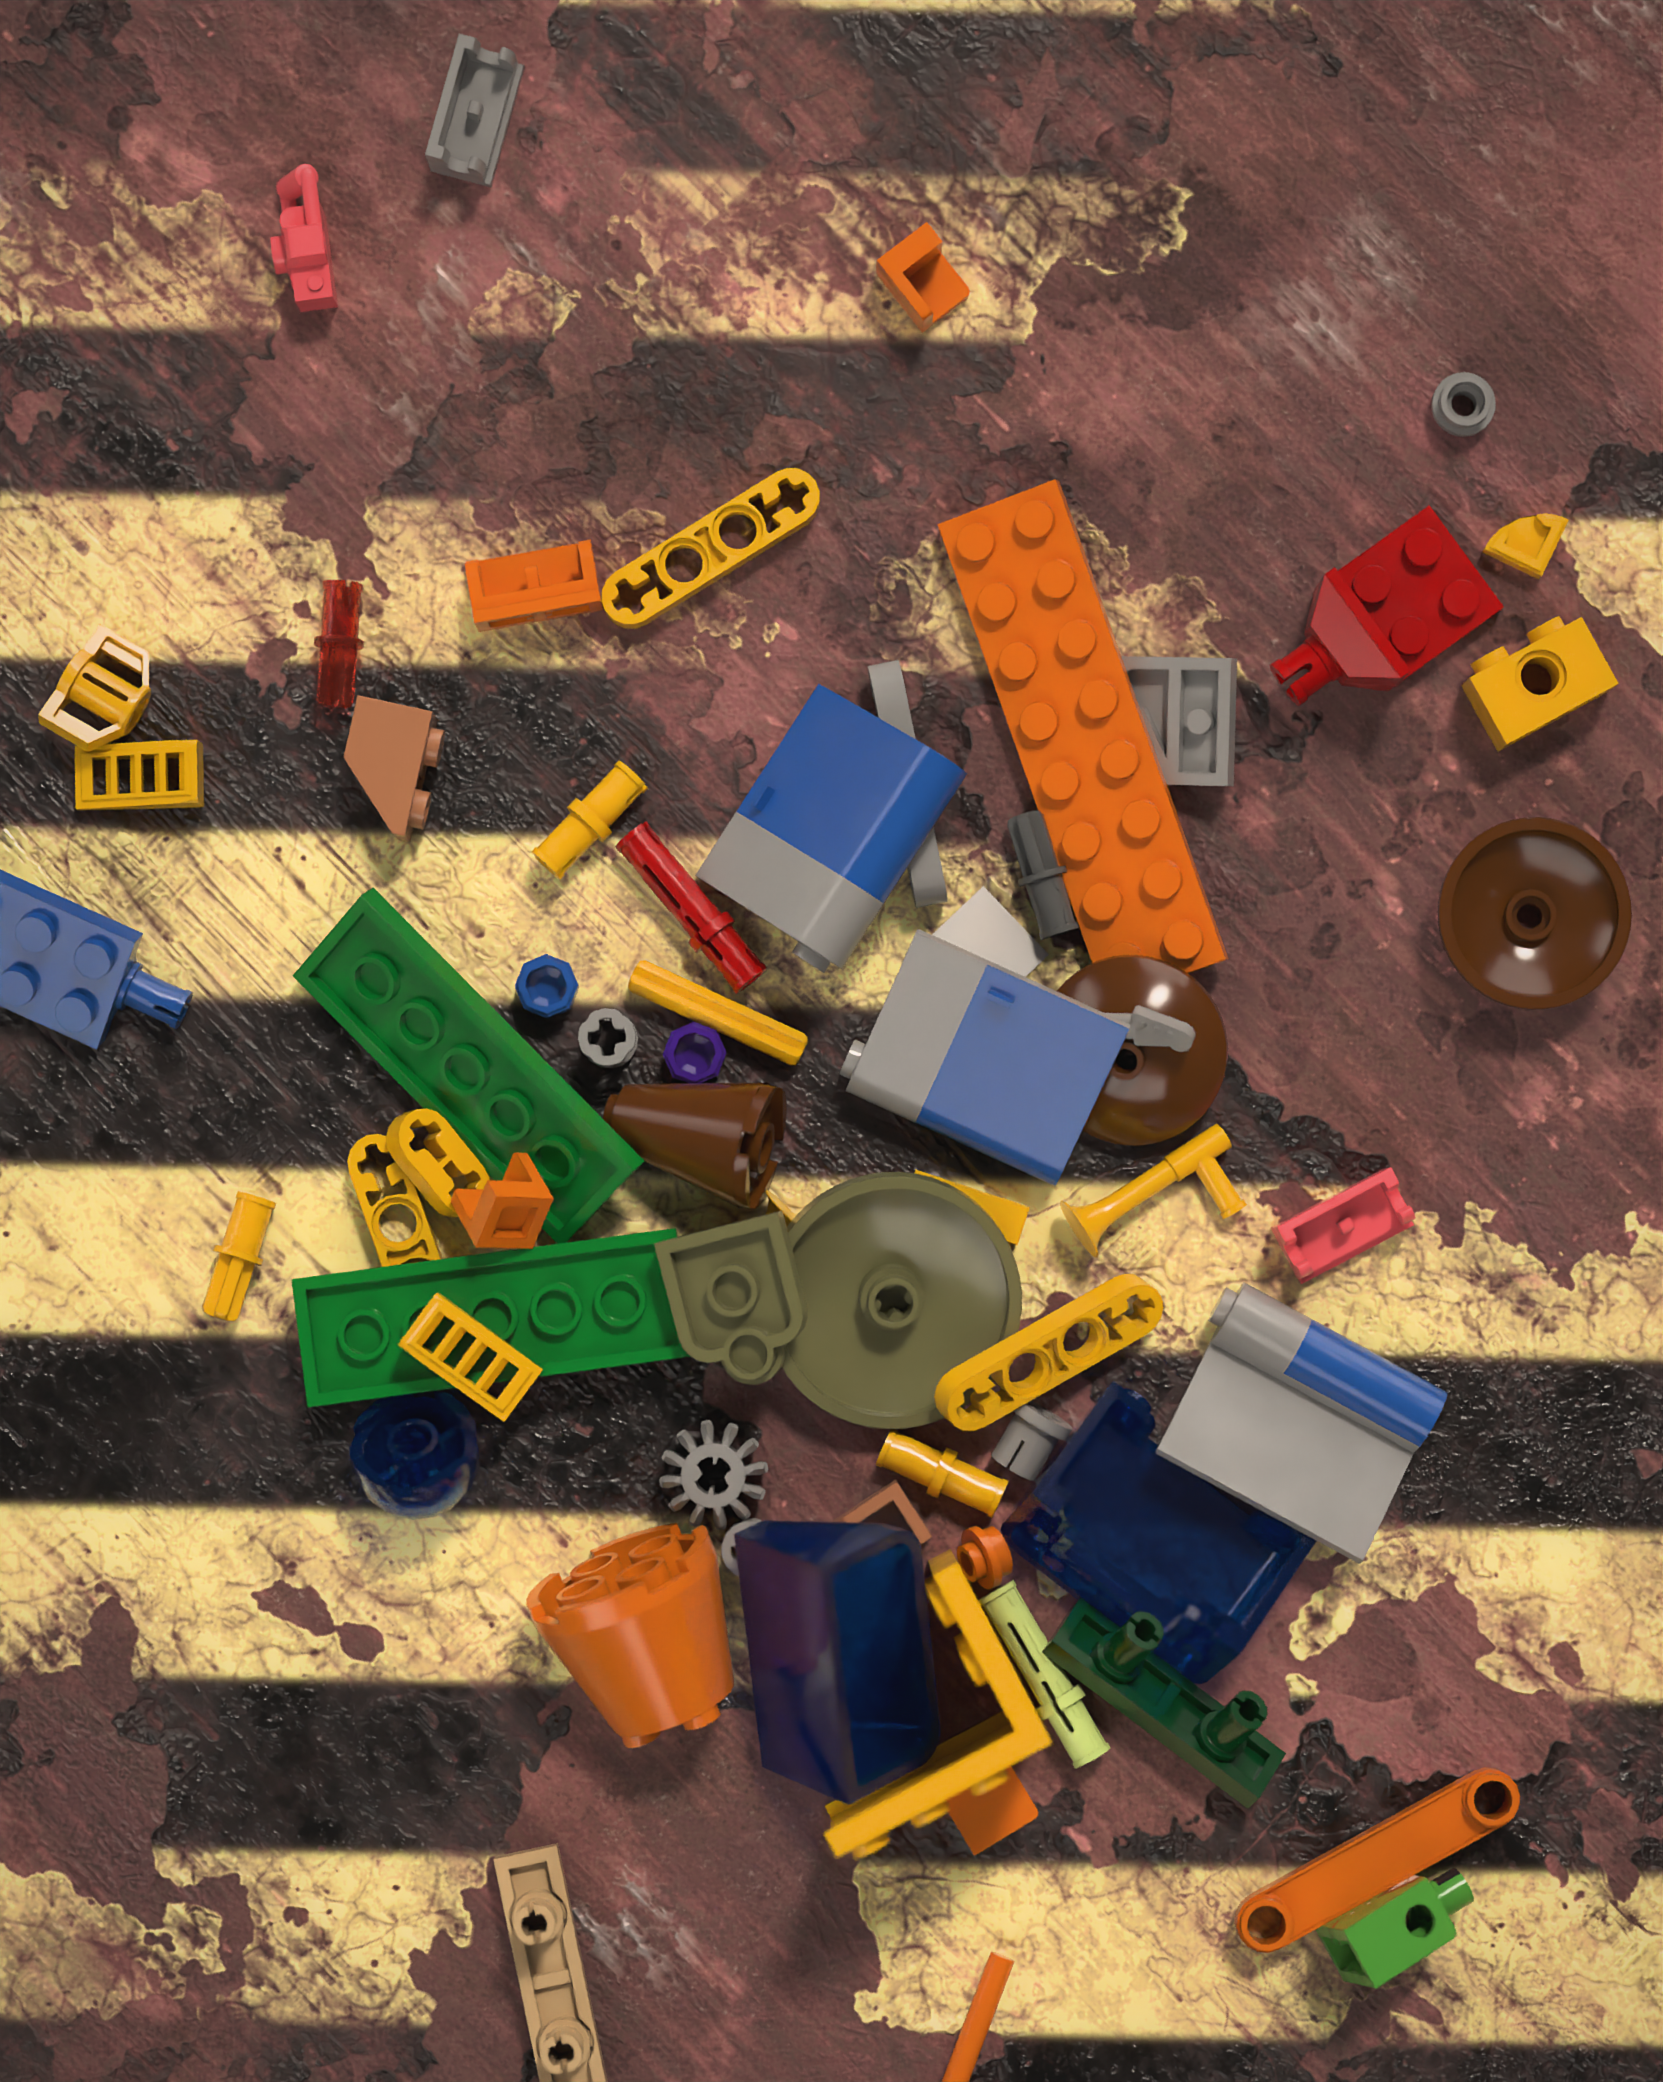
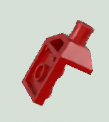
(1389, 611)

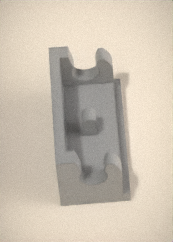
(474, 112)

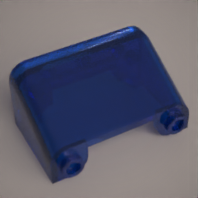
(1153, 1539)

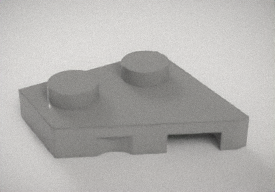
(1188, 715)

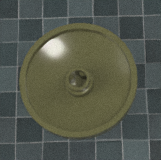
(897, 1294)

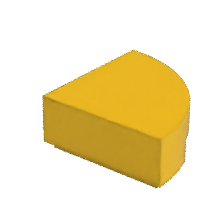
(1527, 542)

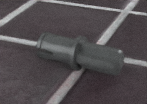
(1041, 874)

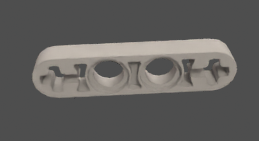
(893, 707)

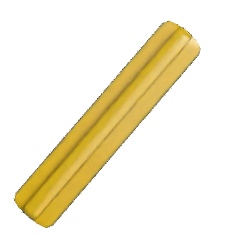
(717, 1012)

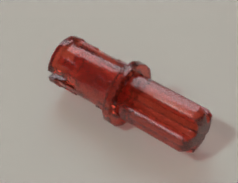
(338, 643)

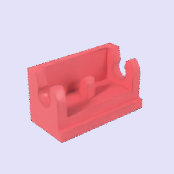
(1344, 1225)

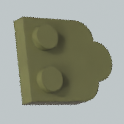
(735, 1295)

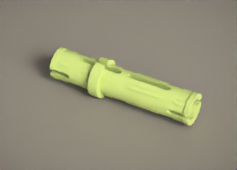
(1047, 1680)

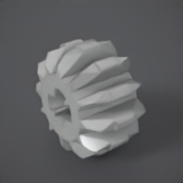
(692, 1471)

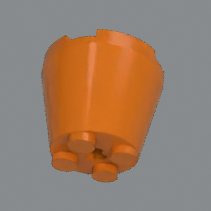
(642, 1631)

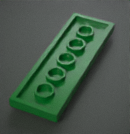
(464, 1060)
(553, 1303)

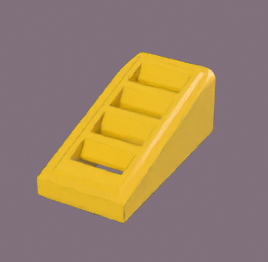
(190, 776)
(427, 1322)

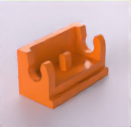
(533, 586)

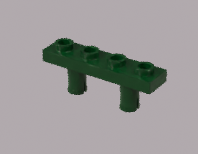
(1165, 1703)

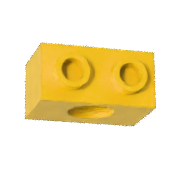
(1576, 675)

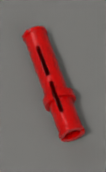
(683, 897)

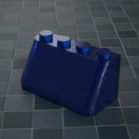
(838, 1652)

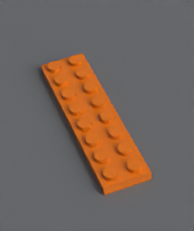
(1080, 731)

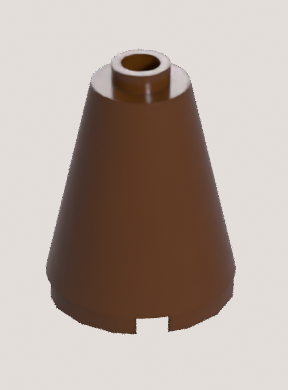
(705, 1133)

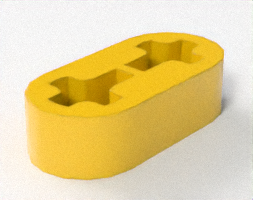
(428, 1171)

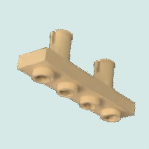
(549, 1965)

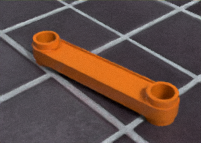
(1377, 1859)

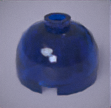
(415, 1454)

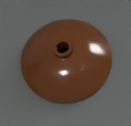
(1578, 902)
(1167, 1086)

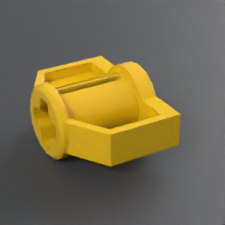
(99, 692)

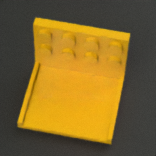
(967, 1760)

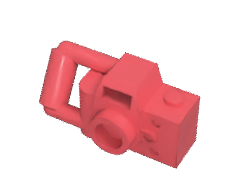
(304, 242)

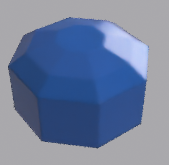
(547, 986)

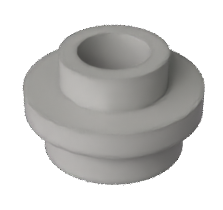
(1476, 390)

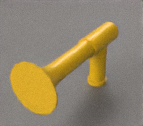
(1196, 1156)

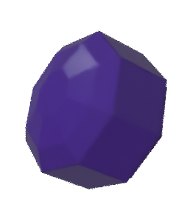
(694, 1053)

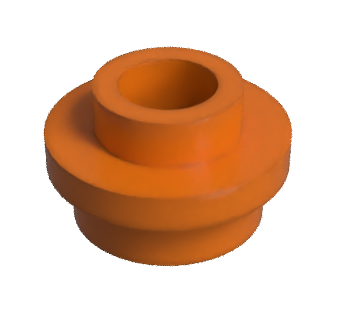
(984, 1556)

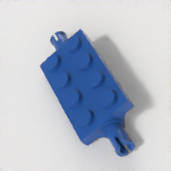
(74, 966)

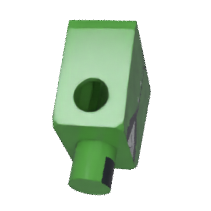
(1373, 1939)

